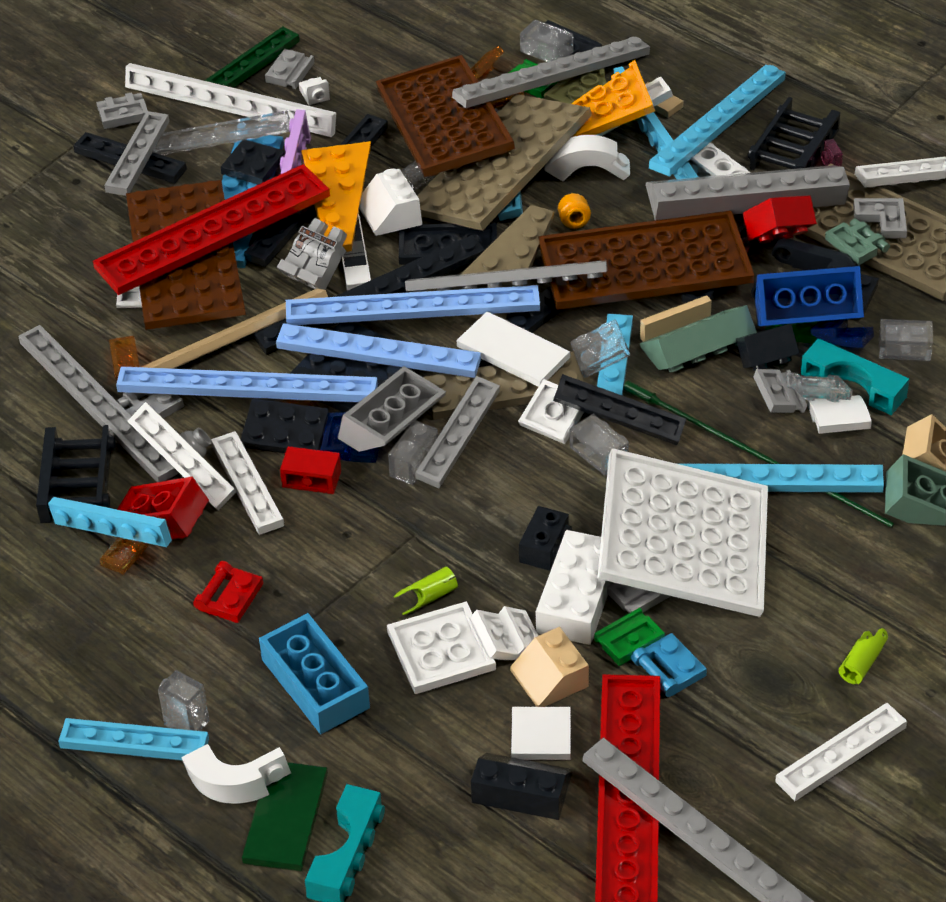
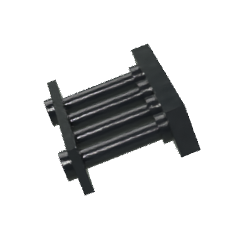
(809, 153)
(52, 464)

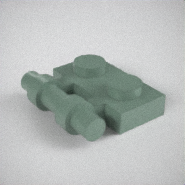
(856, 240)

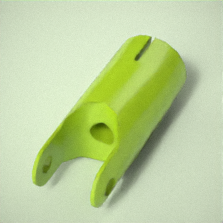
(431, 588)
(862, 656)

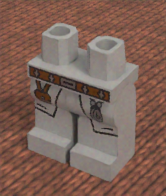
(314, 255)

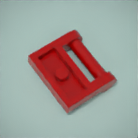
(234, 598)

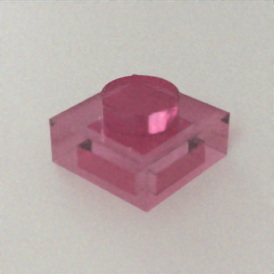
(831, 153)

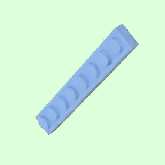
(379, 350)

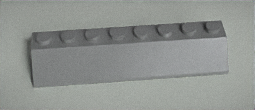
(743, 191)

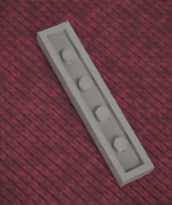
(136, 153)
(457, 432)

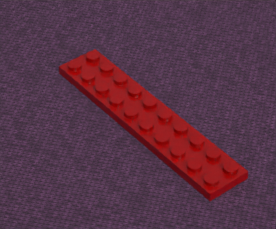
(210, 229)
(626, 831)

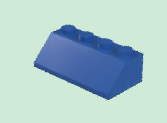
(808, 296)

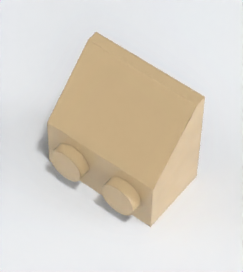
(927, 442)
(551, 668)

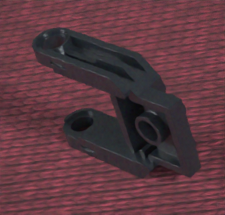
(813, 257)

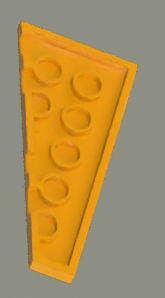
(615, 102)
(343, 172)

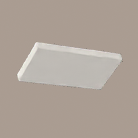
(513, 349)

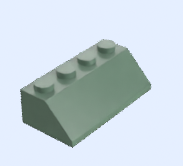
(699, 338)

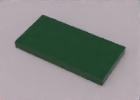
(286, 819)

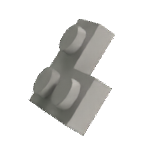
(887, 211)

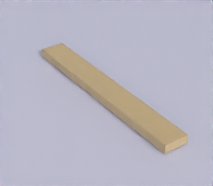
(229, 335)

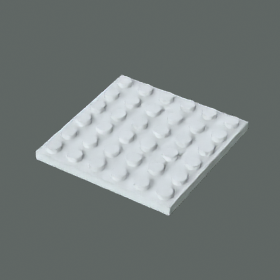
(684, 532)

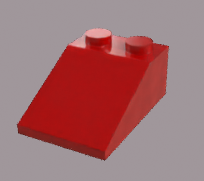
(174, 500)

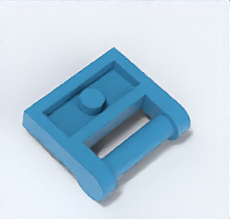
(675, 659)

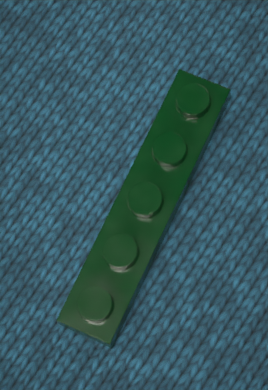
(255, 58)

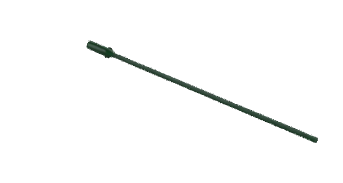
(651, 398)

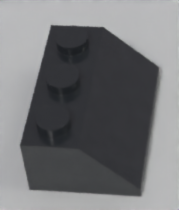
(520, 785)

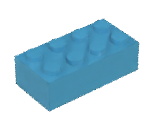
(314, 673)

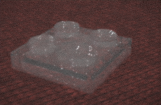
(600, 348)

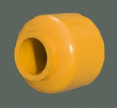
(574, 211)

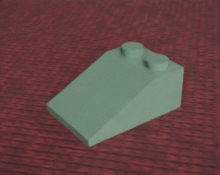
(916, 492)

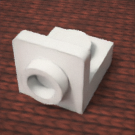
(315, 90)

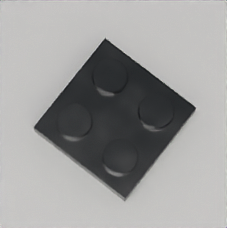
(252, 162)

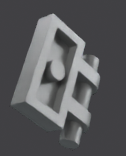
(121, 110)
(162, 403)

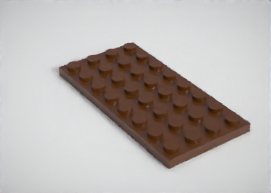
(438, 127)
(649, 259)
(200, 289)

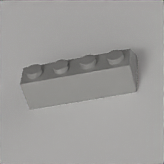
(388, 410)

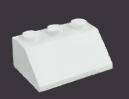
(390, 203)

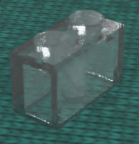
(545, 41)
(905, 339)
(594, 441)
(411, 451)
(183, 702)

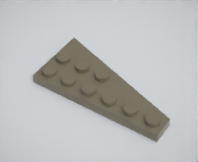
(513, 248)

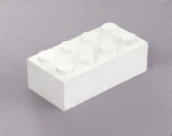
(573, 591)

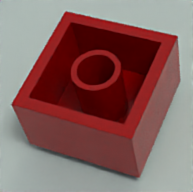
(779, 218)

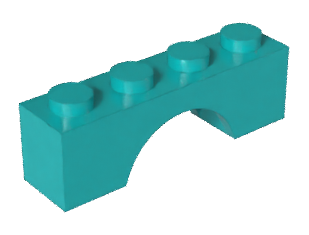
(884, 386)
(333, 874)

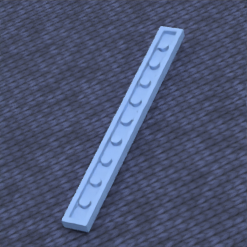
(412, 305)
(245, 384)

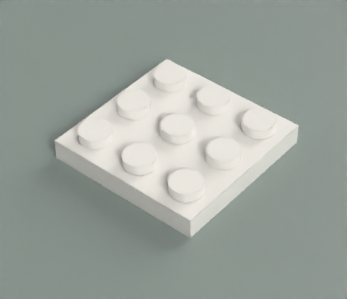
(440, 648)

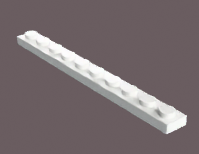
(223, 97)

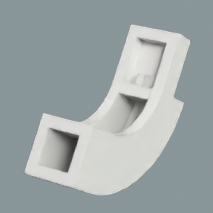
(588, 151)
(234, 782)

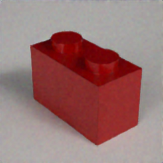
(310, 470)

